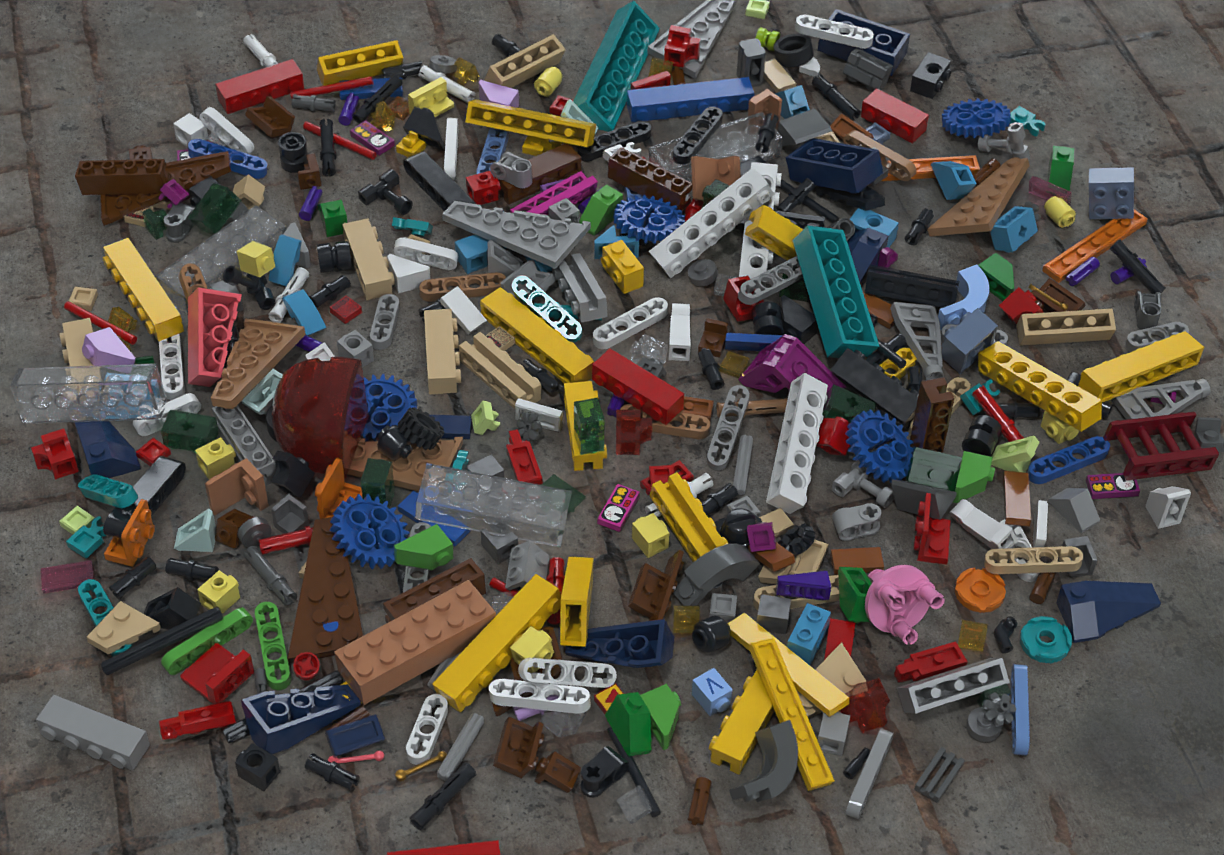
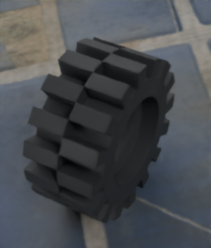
(421, 428)

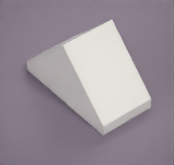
(407, 273)

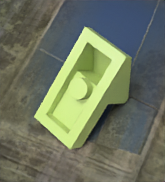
(1015, 455)

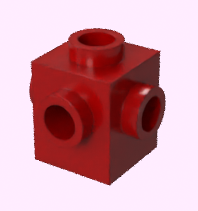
(482, 188)

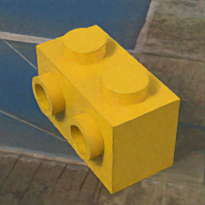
(622, 266)

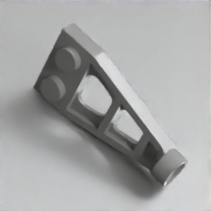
(926, 317)
(1133, 406)

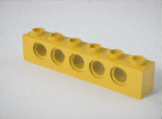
(1040, 386)

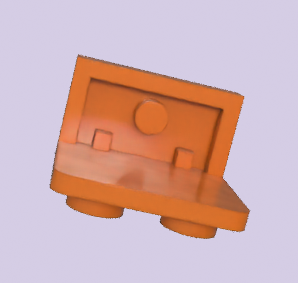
(334, 490)
(133, 537)

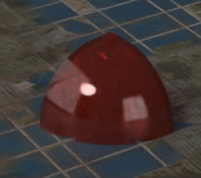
(321, 411)

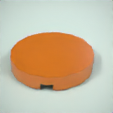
(980, 590)

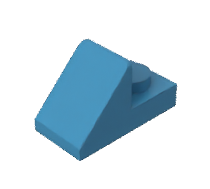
(610, 237)

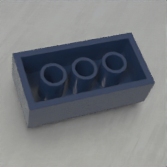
(887, 45)
(835, 165)

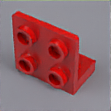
(932, 536)
(218, 673)

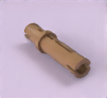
(758, 407)

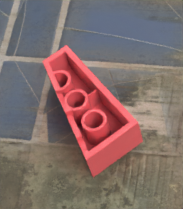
(209, 332)

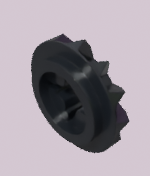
(794, 544)

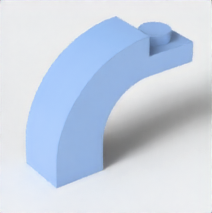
(974, 289)

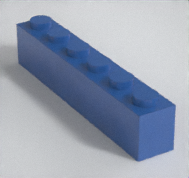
(688, 99)

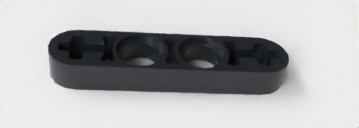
(636, 133)
(694, 134)

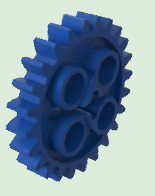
(976, 118)
(635, 214)
(381, 406)
(871, 431)
(368, 530)

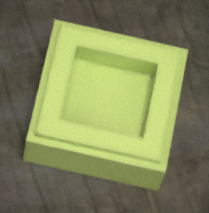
(757, 8)
(76, 519)

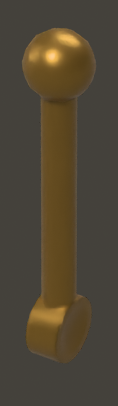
(1064, 306)
(401, 774)

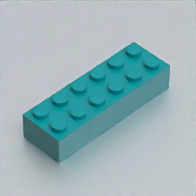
(835, 291)

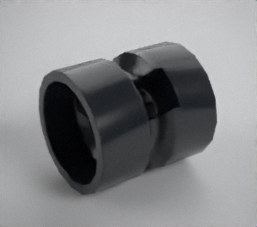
(293, 152)
(334, 256)
(767, 319)
(982, 435)

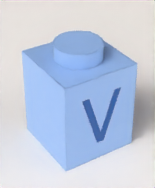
(712, 692)

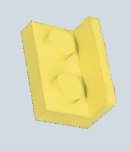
(431, 96)

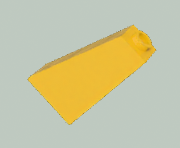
(576, 601)

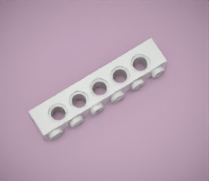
(714, 212)
(750, 254)
(797, 444)

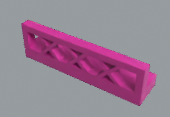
(573, 193)

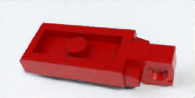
(523, 459)
(931, 663)
(198, 719)

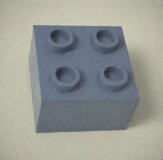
(1111, 193)
(968, 339)

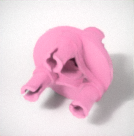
(900, 600)

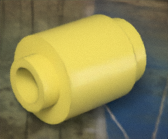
(548, 81)
(1059, 211)

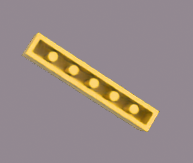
(530, 123)
(142, 290)
(537, 337)
(1141, 366)
(491, 647)

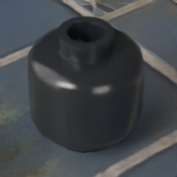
(393, 443)
(711, 634)

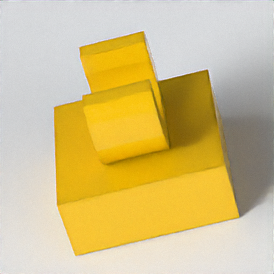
(410, 144)

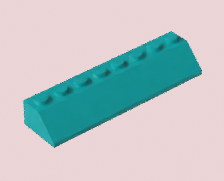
(616, 66)

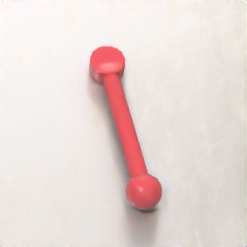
(378, 755)

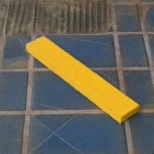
(804, 677)
(789, 707)

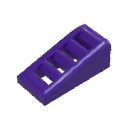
(805, 585)

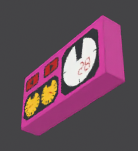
(618, 507)

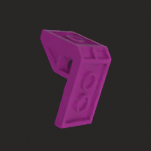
(784, 362)

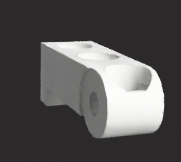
(680, 332)
(983, 526)

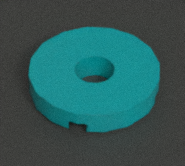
(1043, 651)

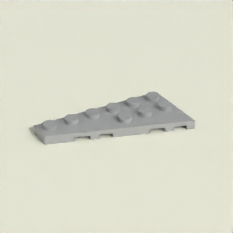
(705, 23)
(520, 231)

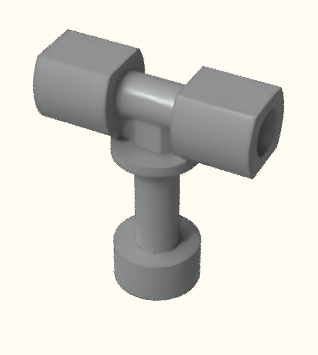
(1013, 143)
(857, 479)

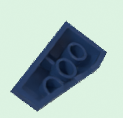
(865, 250)
(106, 449)
(1099, 606)
(628, 644)
(288, 718)

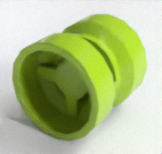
(767, 38)

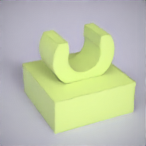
(484, 418)

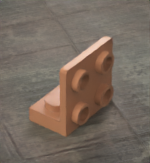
(708, 169)
(234, 484)

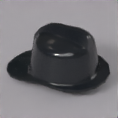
(735, 524)

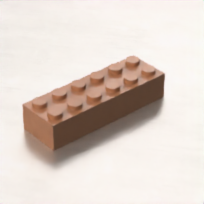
(413, 642)

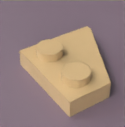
(121, 628)

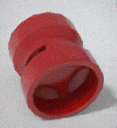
(306, 662)

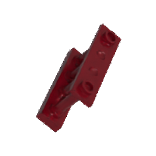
(1156, 463)

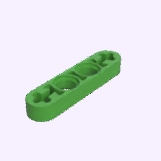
(272, 645)
(193, 648)

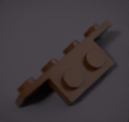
(654, 588)

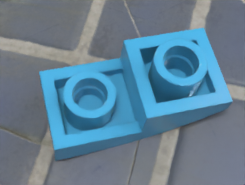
(285, 257)
(304, 311)

